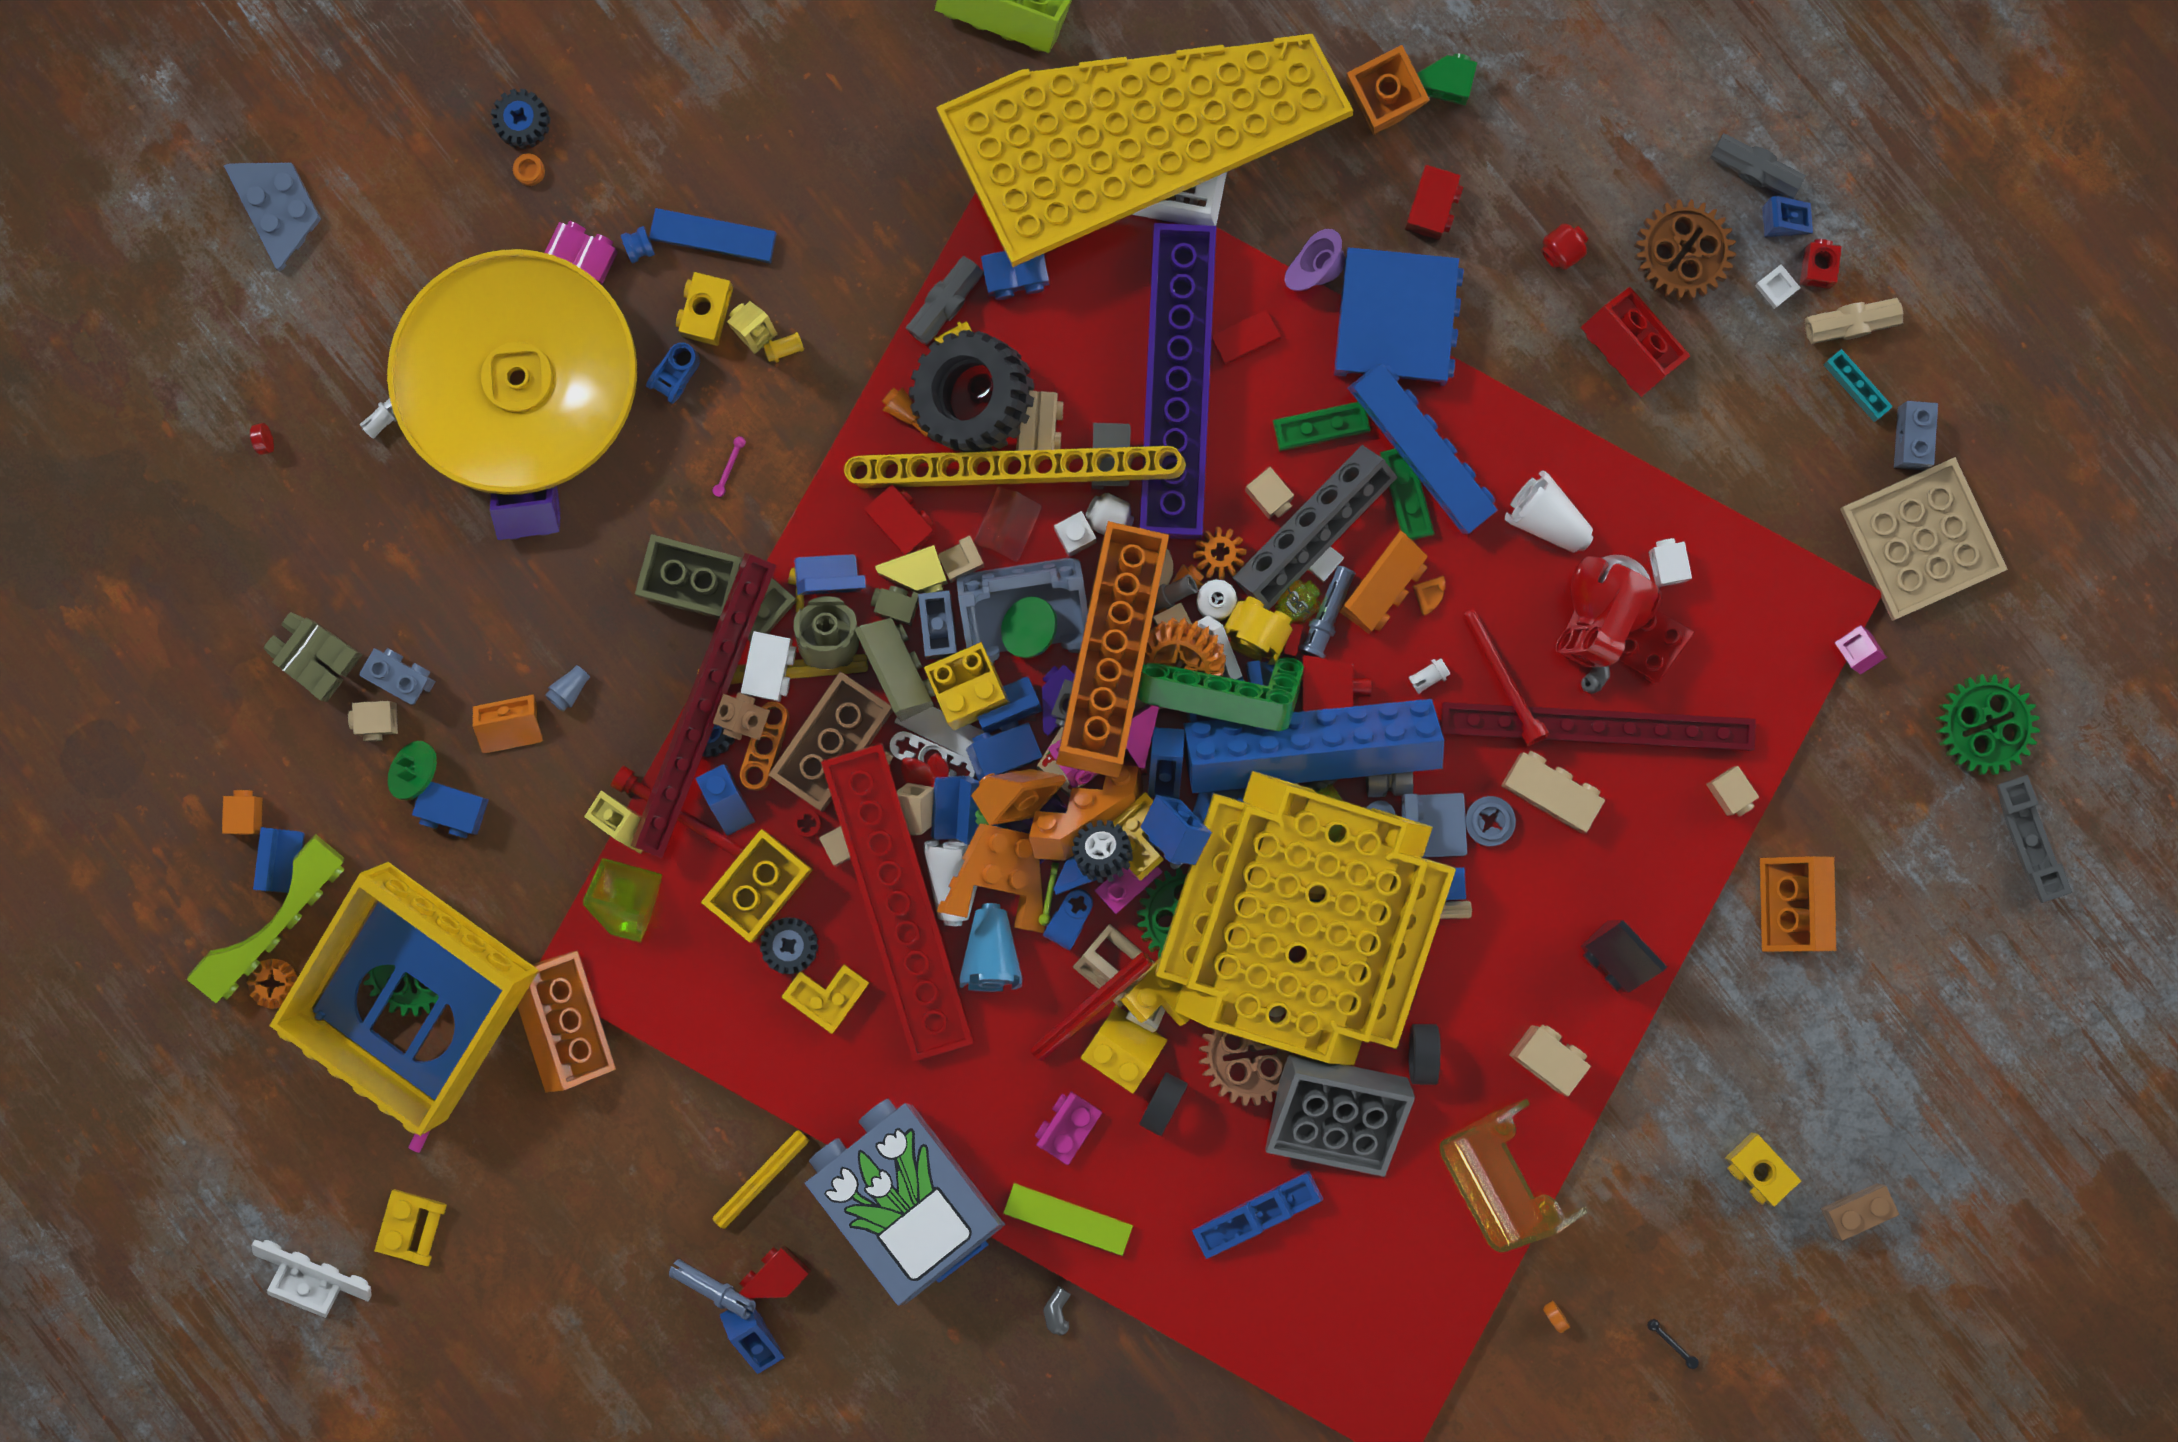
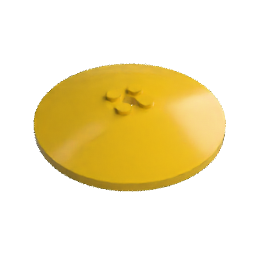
(480, 326)

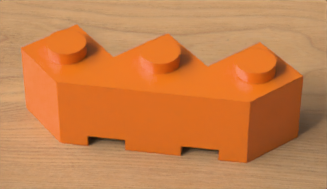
(1054, 832)

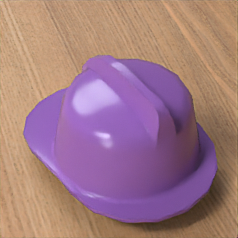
(1317, 262)

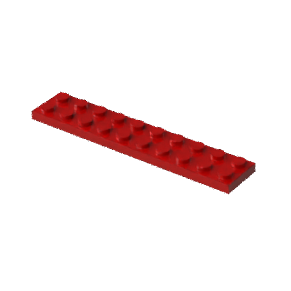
(897, 902)

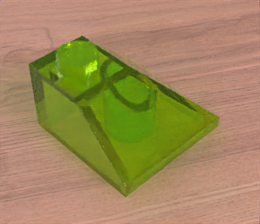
(622, 898)

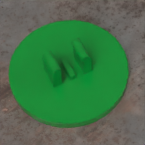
(1029, 627)
(412, 770)

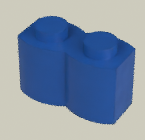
(1004, 279)

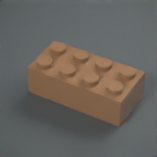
(840, 723)

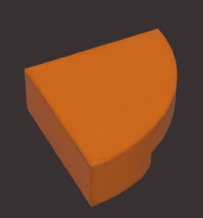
(1430, 594)

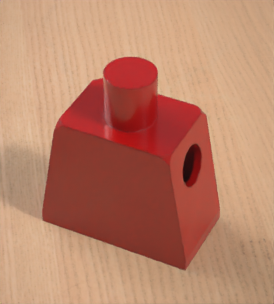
(1330, 684)

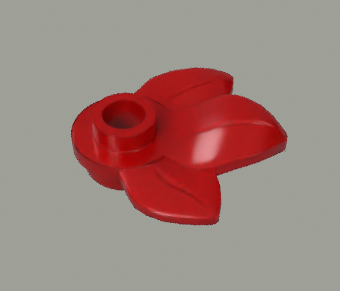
(922, 773)

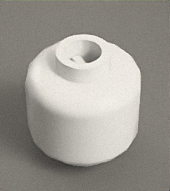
(1106, 509)
(1216, 611)

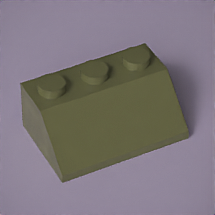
(896, 667)

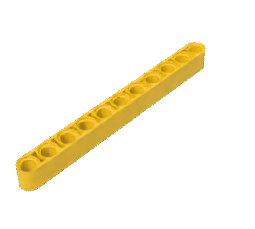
(999, 464)

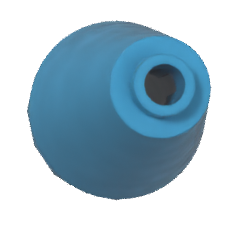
(990, 952)

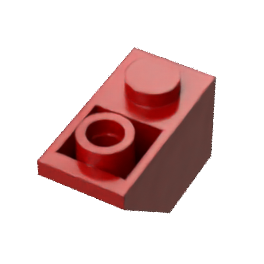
(777, 1277)

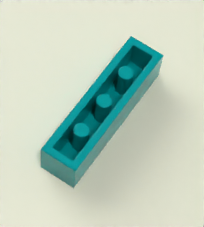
(1857, 385)

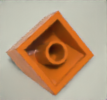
(1387, 89)
(1015, 794)

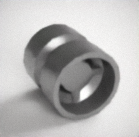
(1396, 783)

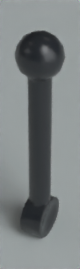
(1690, 1361)

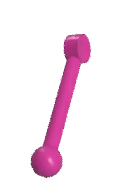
(719, 490)

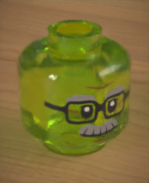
(1299, 601)

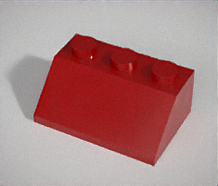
(1635, 341)

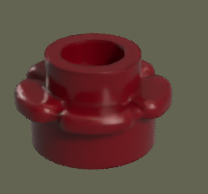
(975, 385)

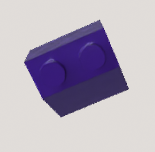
(525, 514)

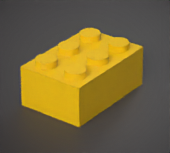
(757, 886)

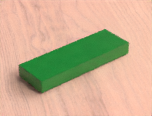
(1321, 426)
(1408, 498)

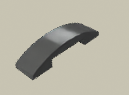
(2031, 841)

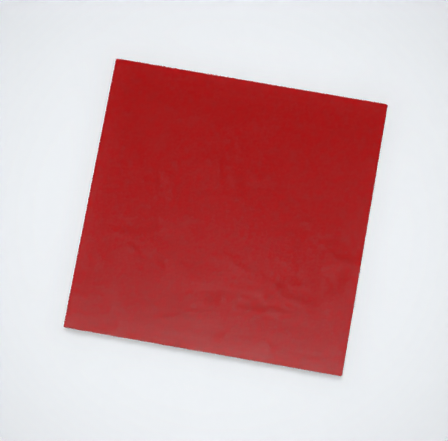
(1387, 1280)

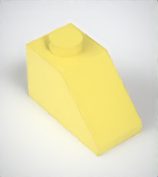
(915, 571)
(614, 819)

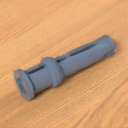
(1322, 626)

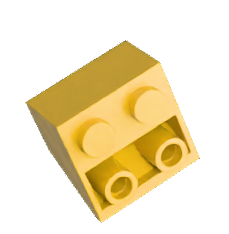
(966, 686)

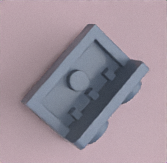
(396, 677)

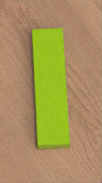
(1068, 1219)

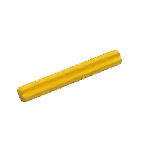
(760, 1179)

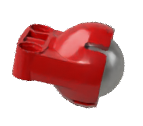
(1609, 602)

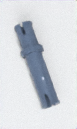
(722, 1295)

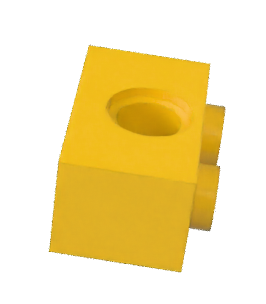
(705, 327)
(1779, 1176)

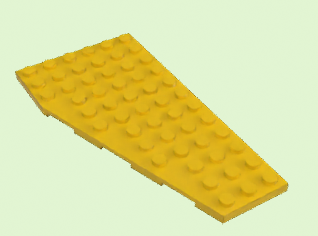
(1120, 134)

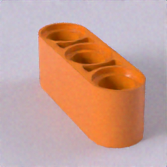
(766, 762)

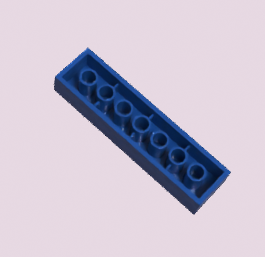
(1316, 746)

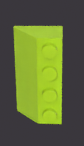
(1025, 21)

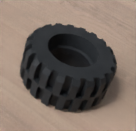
(940, 372)

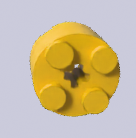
(1257, 631)

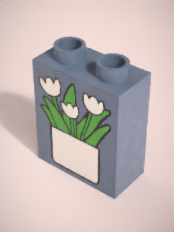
(901, 1200)

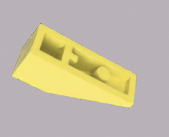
(751, 325)

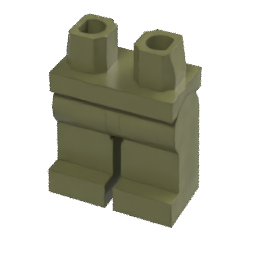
(304, 649)

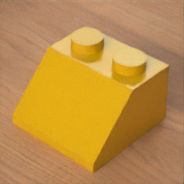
(1123, 1050)

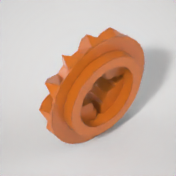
(282, 972)

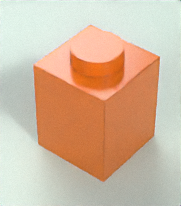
(242, 813)

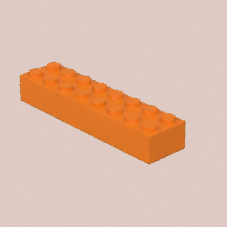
(1112, 650)

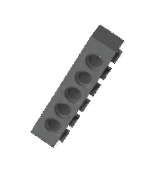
(1315, 526)

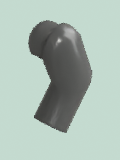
(1595, 679)
(1053, 1312)

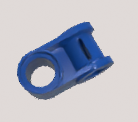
(673, 373)
(1067, 923)

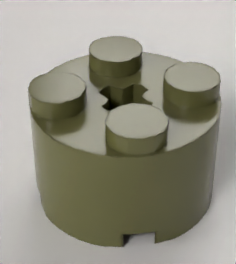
(826, 633)

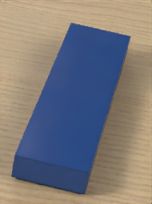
(712, 235)

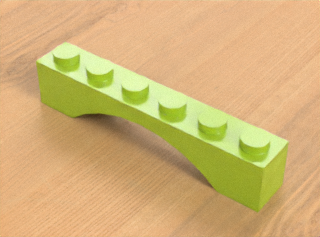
(224, 966)

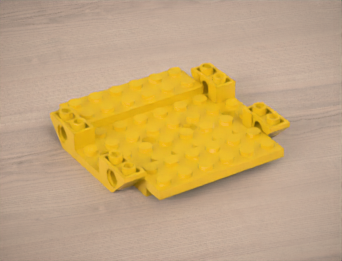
(1252, 905)

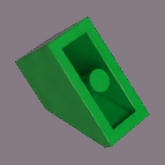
(1449, 78)

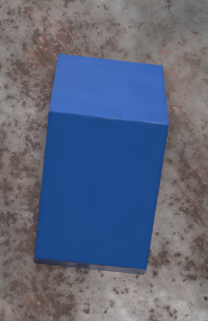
(1786, 217)

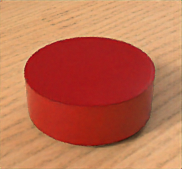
(261, 439)

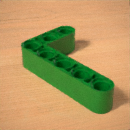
(1224, 697)

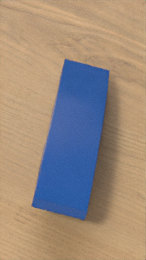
(1257, 1215)

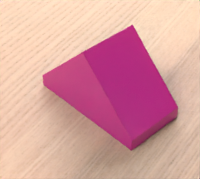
(1141, 733)

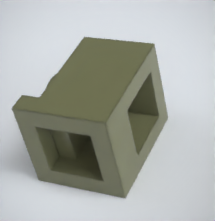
(895, 604)

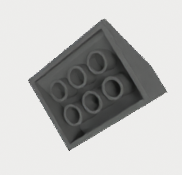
(1338, 1115)

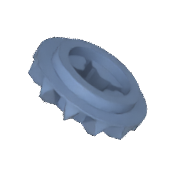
(1504, 819)

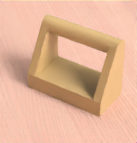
(1097, 969)

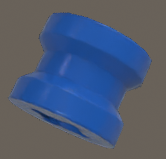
(637, 244)

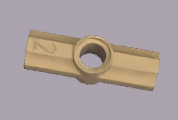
(1854, 320)

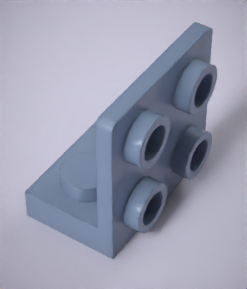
(1446, 817)

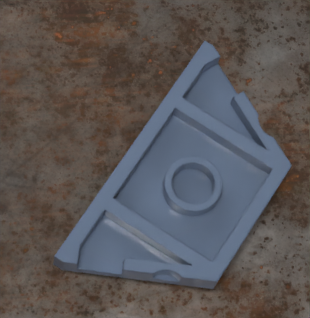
(275, 205)

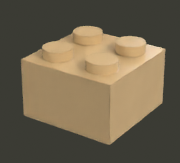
(1550, 1060)

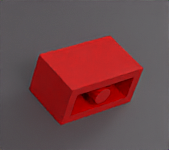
(1433, 202)
(900, 520)

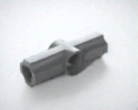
(1757, 166)
(945, 300)

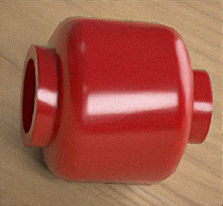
(1564, 246)

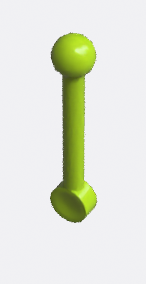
(1044, 919)

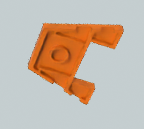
(1001, 862)

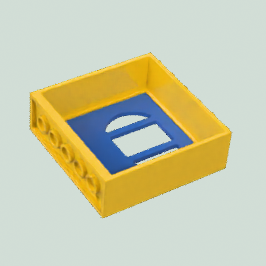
(437, 948)

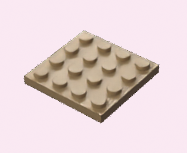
(1923, 538)

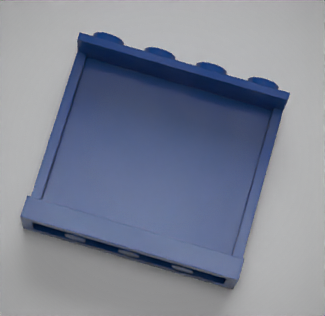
(1398, 314)

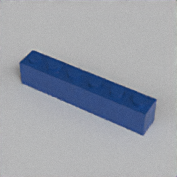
(1422, 447)

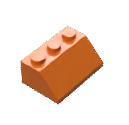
(1385, 584)
(1798, 904)

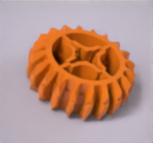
(1185, 647)

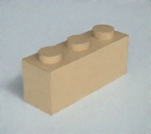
(1553, 791)

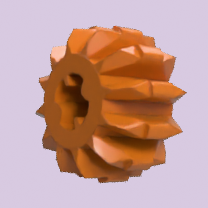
(1210, 547)

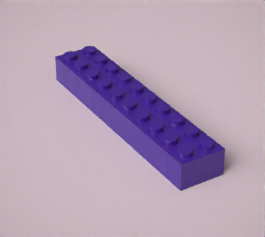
(1179, 375)

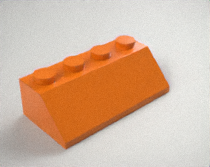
(564, 1025)

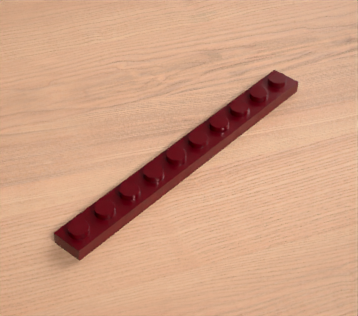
(702, 705)
(1602, 726)

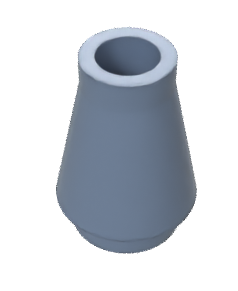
(567, 688)

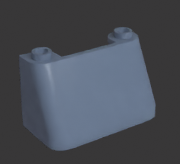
(990, 593)

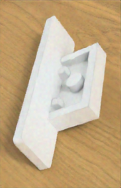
(305, 1282)

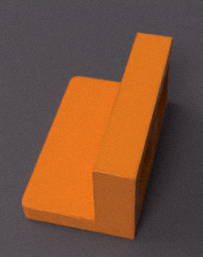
(507, 724)

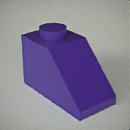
(1050, 691)

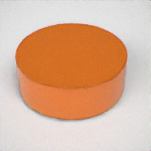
(528, 169)
(1556, 1317)

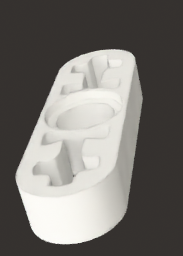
(915, 740)

